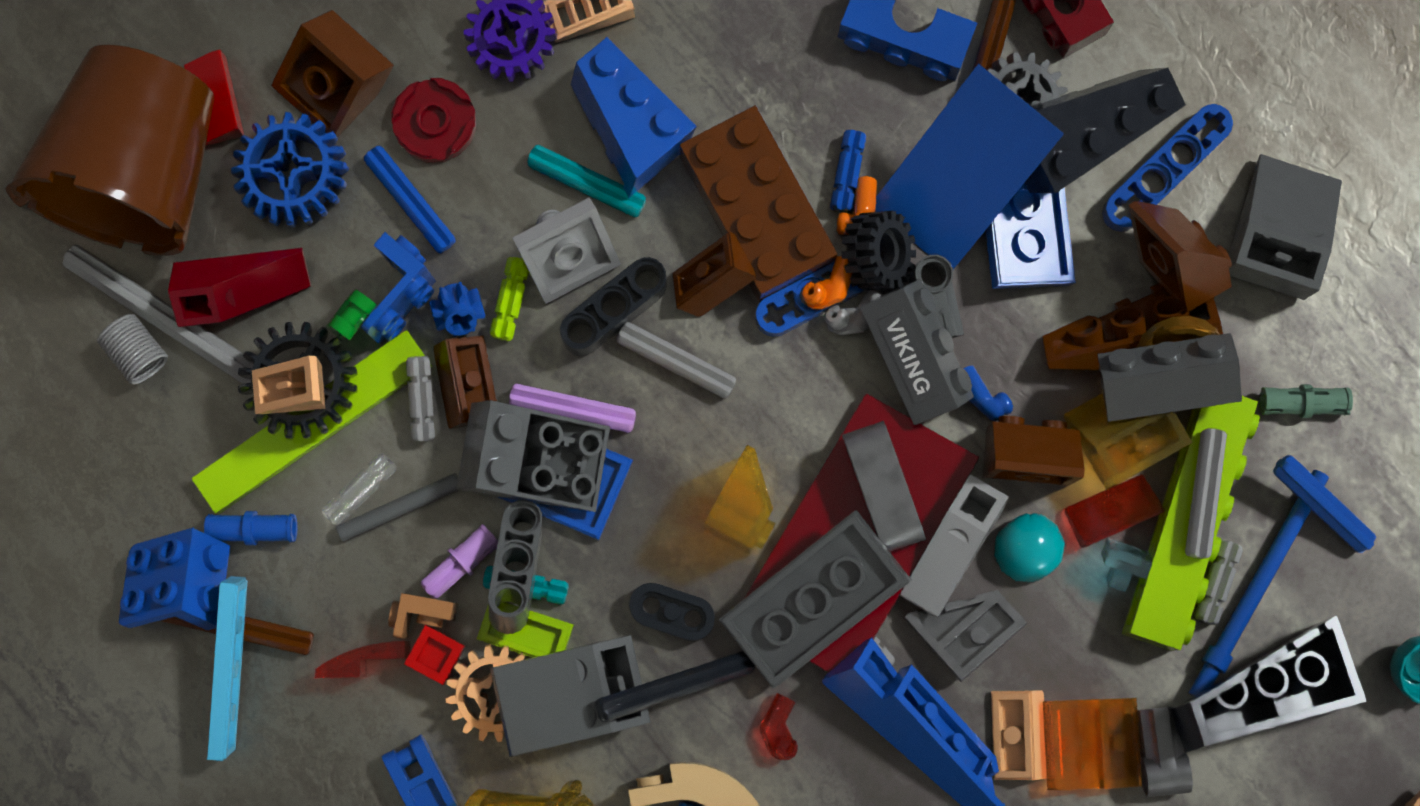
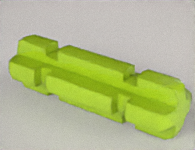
(509, 299)

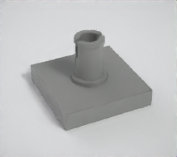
(566, 249)

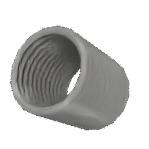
(132, 349)

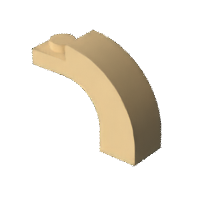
(693, 783)

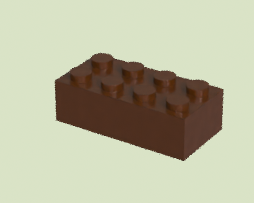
(758, 200)

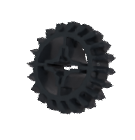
(315, 346)

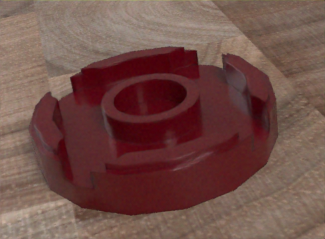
(434, 120)

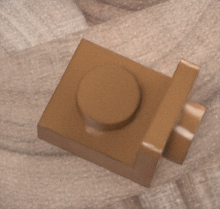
(429, 612)

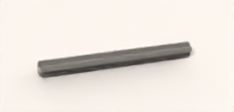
(154, 311)

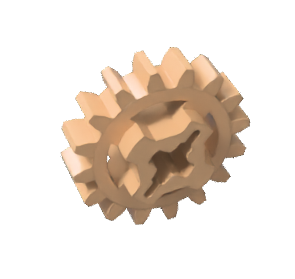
(473, 688)

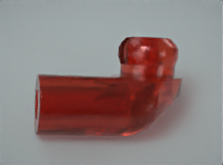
(775, 730)

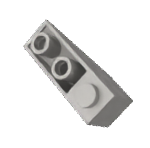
(954, 545)

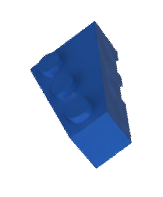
(629, 114)

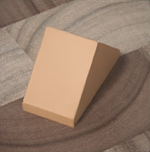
(289, 386)

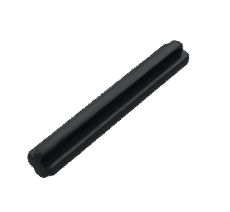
(673, 686)

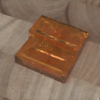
(1092, 744)

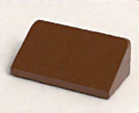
(712, 276)
(463, 376)

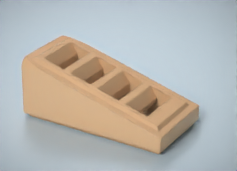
(608, 16)

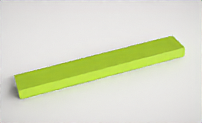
(269, 454)

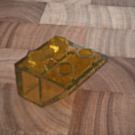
(1126, 445)

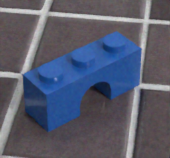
(936, 49)

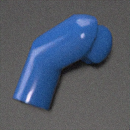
(990, 406)

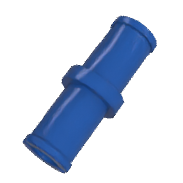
(251, 527)

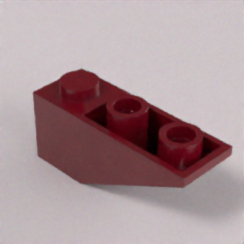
(231, 285)

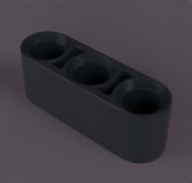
(621, 287)

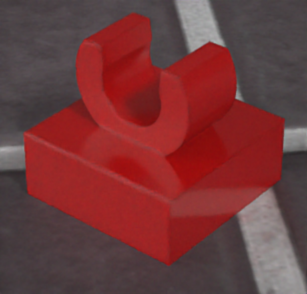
(434, 655)

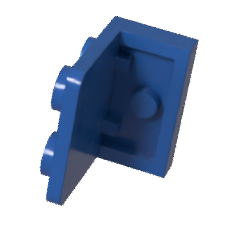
(410, 291)
(174, 578)

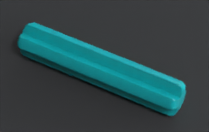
(585, 180)

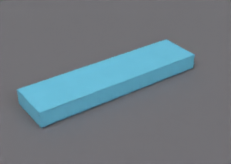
(227, 668)

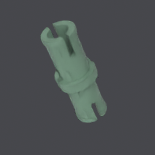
(1306, 401)

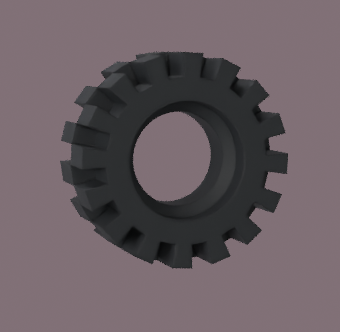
(878, 250)

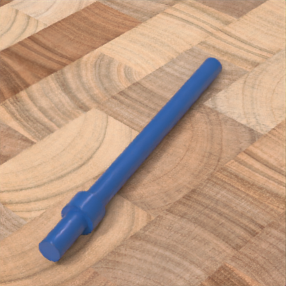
(1218, 657)

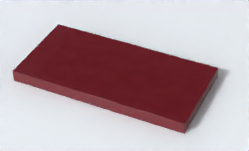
(934, 474)

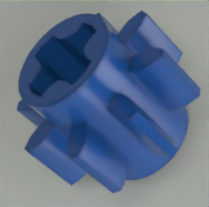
(457, 309)

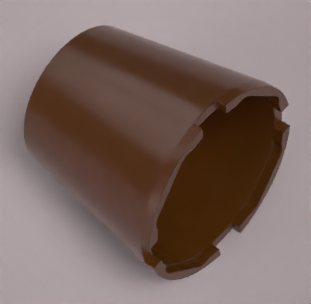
(121, 151)

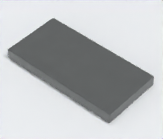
(815, 599)

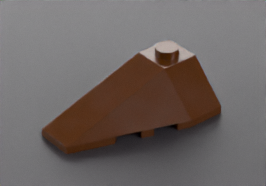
(1082, 340)

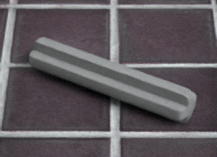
(676, 360)
(1206, 493)

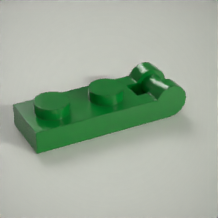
(351, 315)

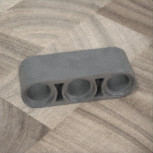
(884, 486)

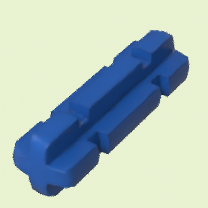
(848, 171)

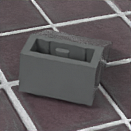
(1286, 228)
(533, 456)
(554, 695)

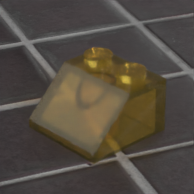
(743, 506)

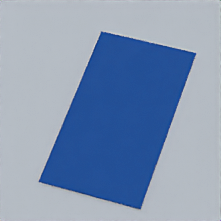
(968, 166)

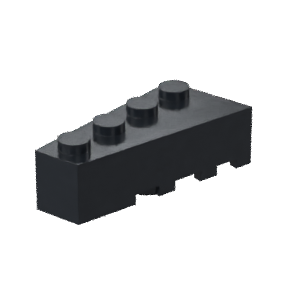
(1102, 123)
(1284, 686)

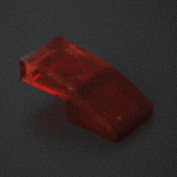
(354, 662)

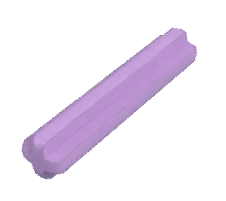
(574, 407)

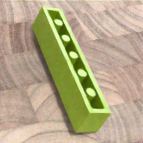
(1175, 582)

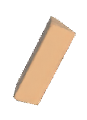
(1018, 734)

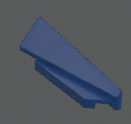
(916, 723)

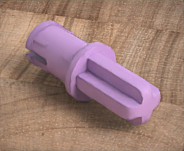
(461, 561)

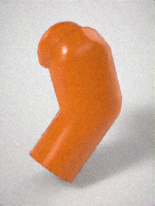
(864, 202)
(828, 291)

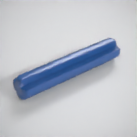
(409, 199)
(1324, 504)

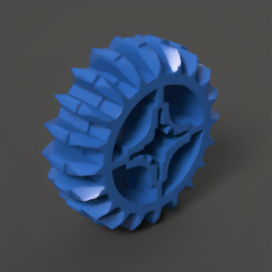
(307, 170)

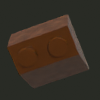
(331, 72)
(1179, 254)
(1033, 453)

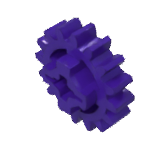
(495, 41)

